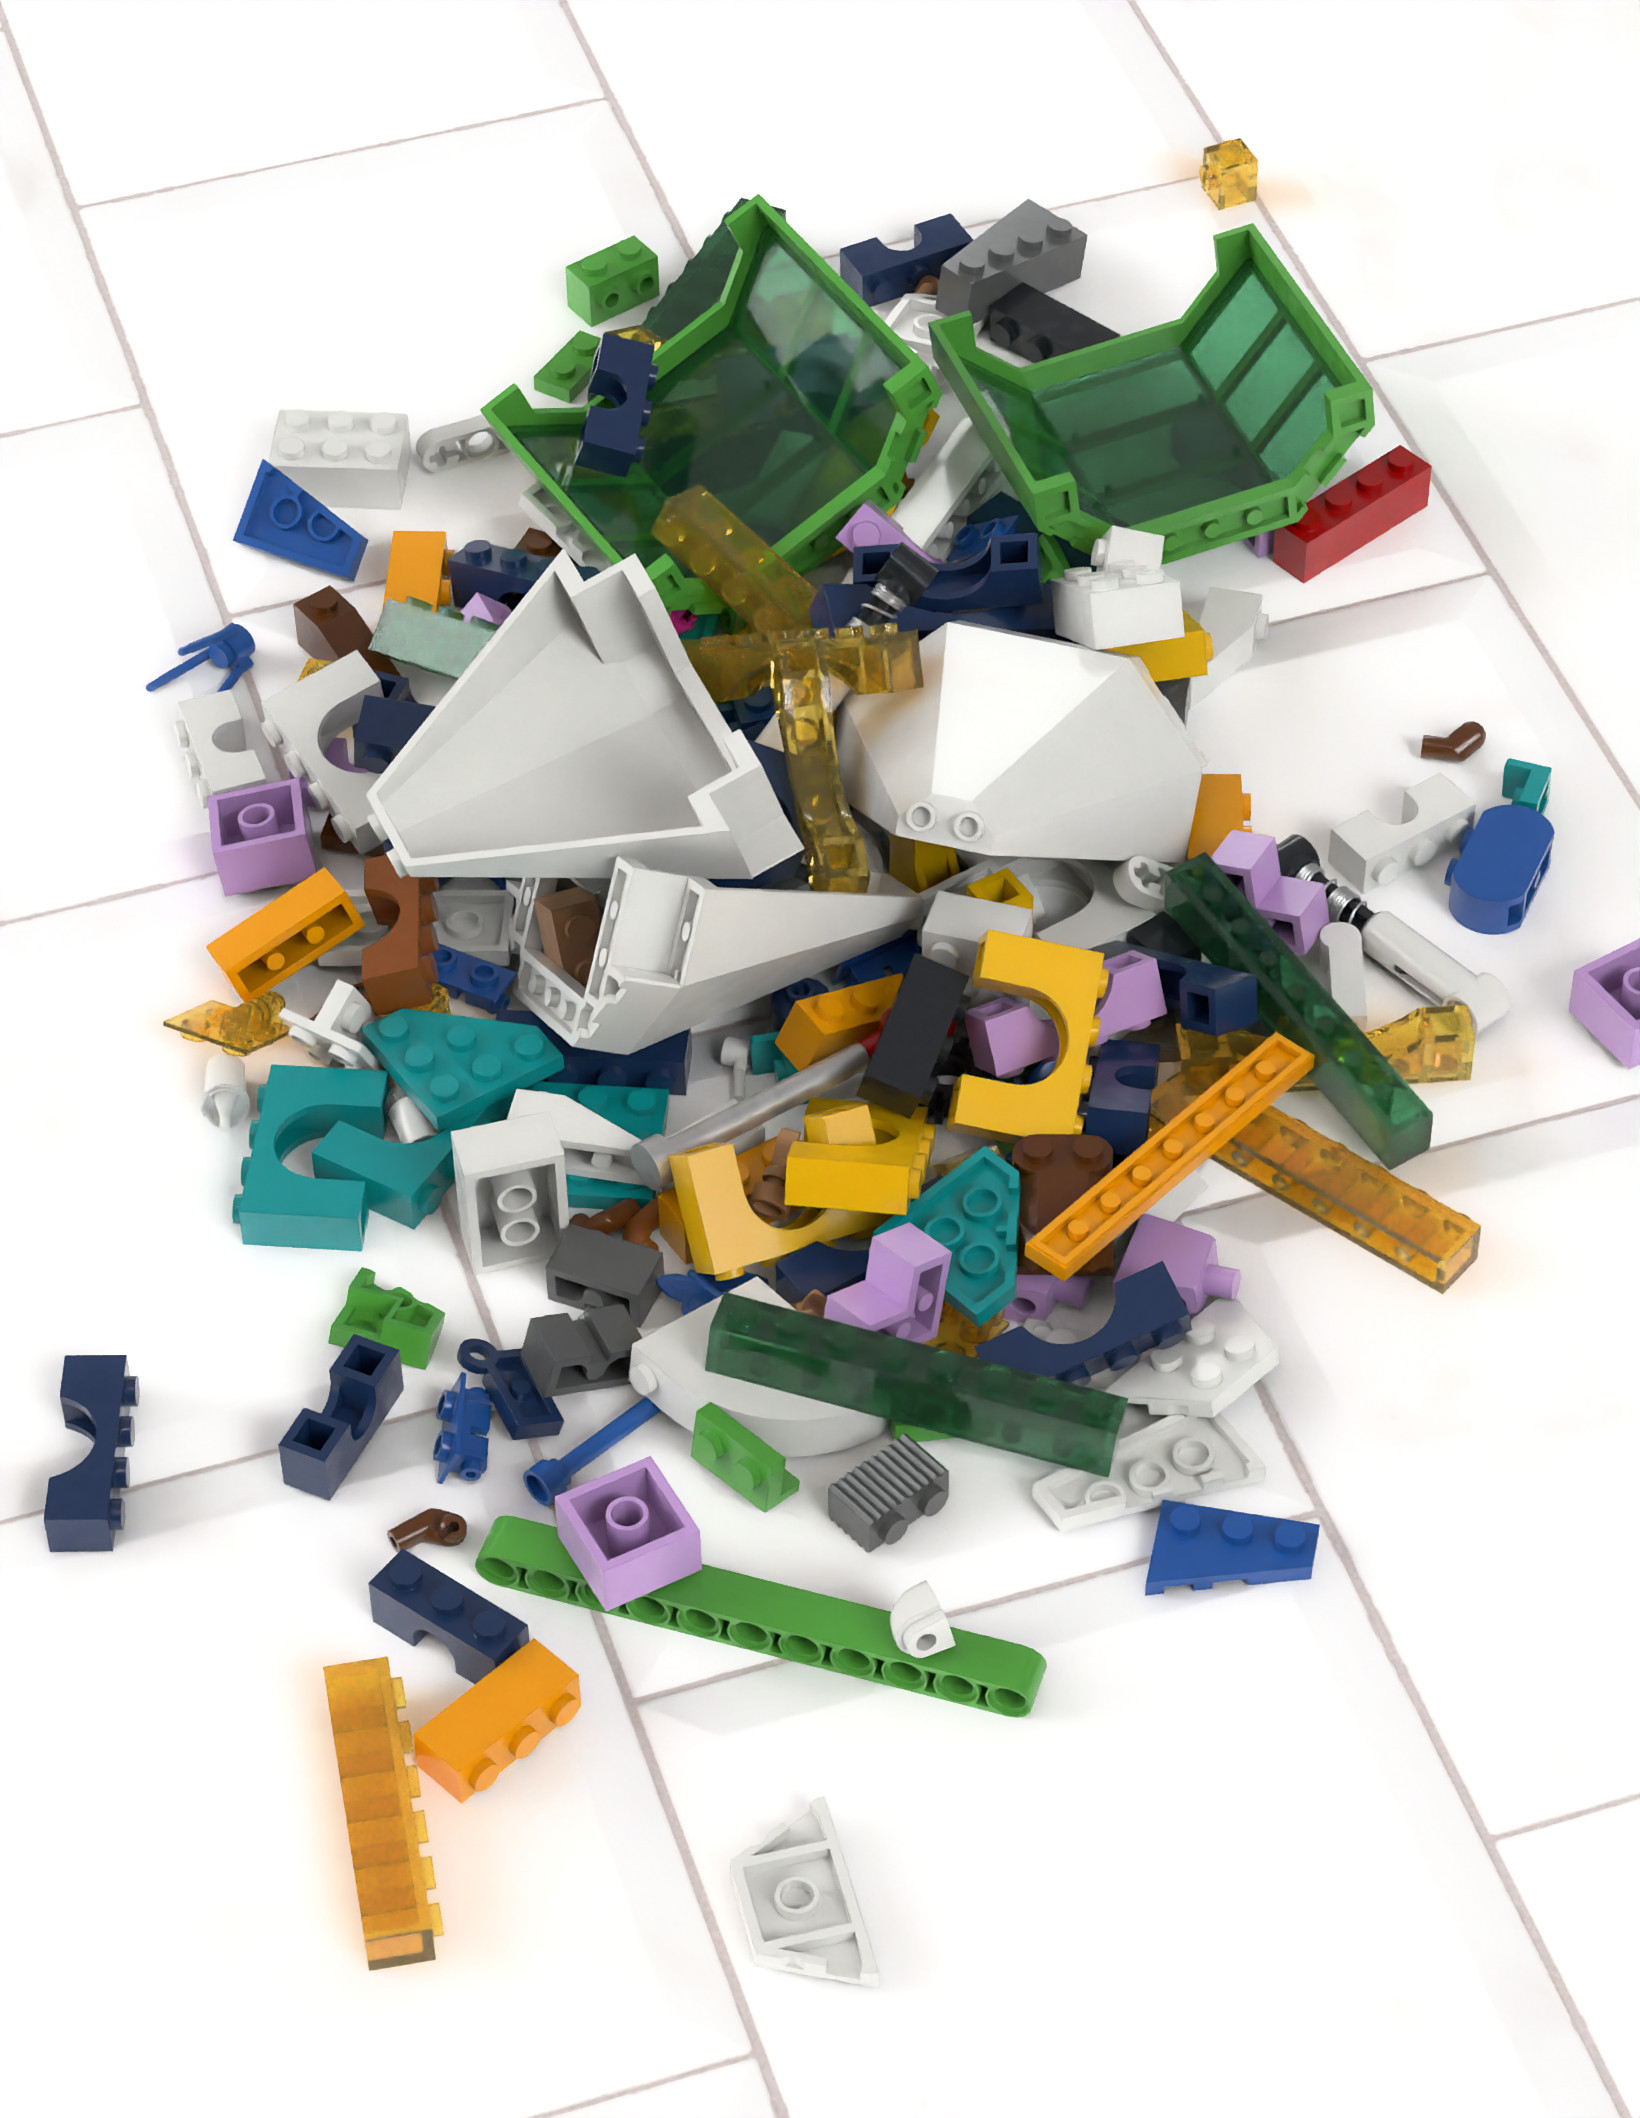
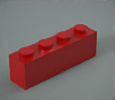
(1353, 513)

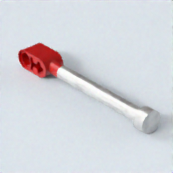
(652, 1153)

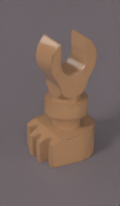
(769, 1195)

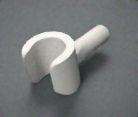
(736, 1054)

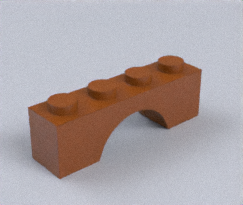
(401, 964)

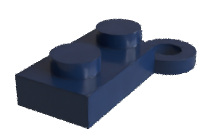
(512, 1390)

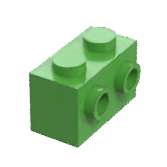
(612, 281)

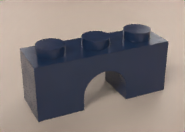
(888, 274)
(623, 375)
(1121, 1094)
(326, 1444)
(419, 1600)

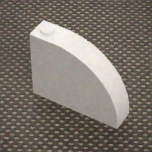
(672, 1374)

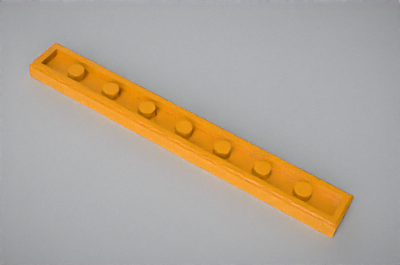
(1168, 1156)

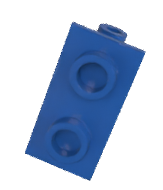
(974, 538)
(871, 965)
(476, 978)
(455, 1446)

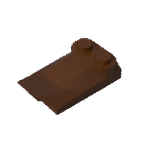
(1052, 1177)

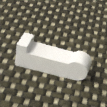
(1342, 961)

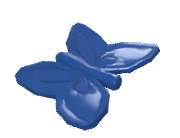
(699, 1288)

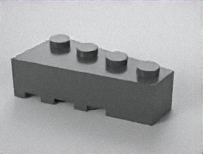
(1019, 248)

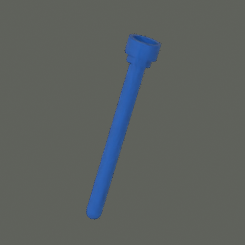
(552, 1477)

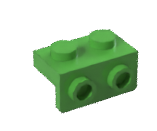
(741, 1459)

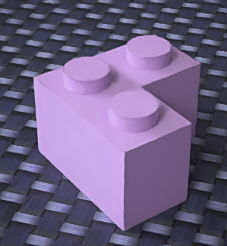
(1288, 904)
(900, 1288)

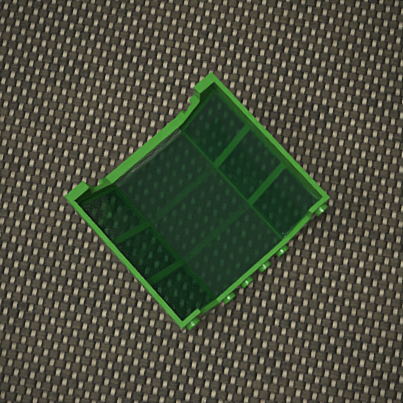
(770, 400)
(1178, 427)

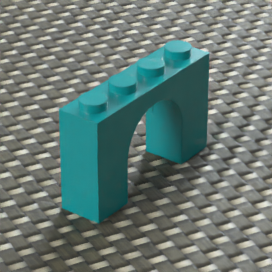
(294, 1109)
(400, 1178)

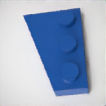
(297, 527)
(1218, 1545)

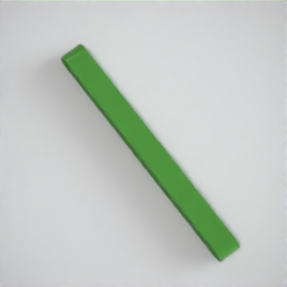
(777, 1623)

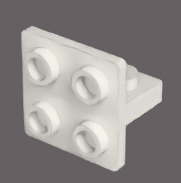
(336, 1029)

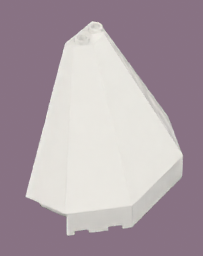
(579, 747)
(1023, 751)
(689, 950)

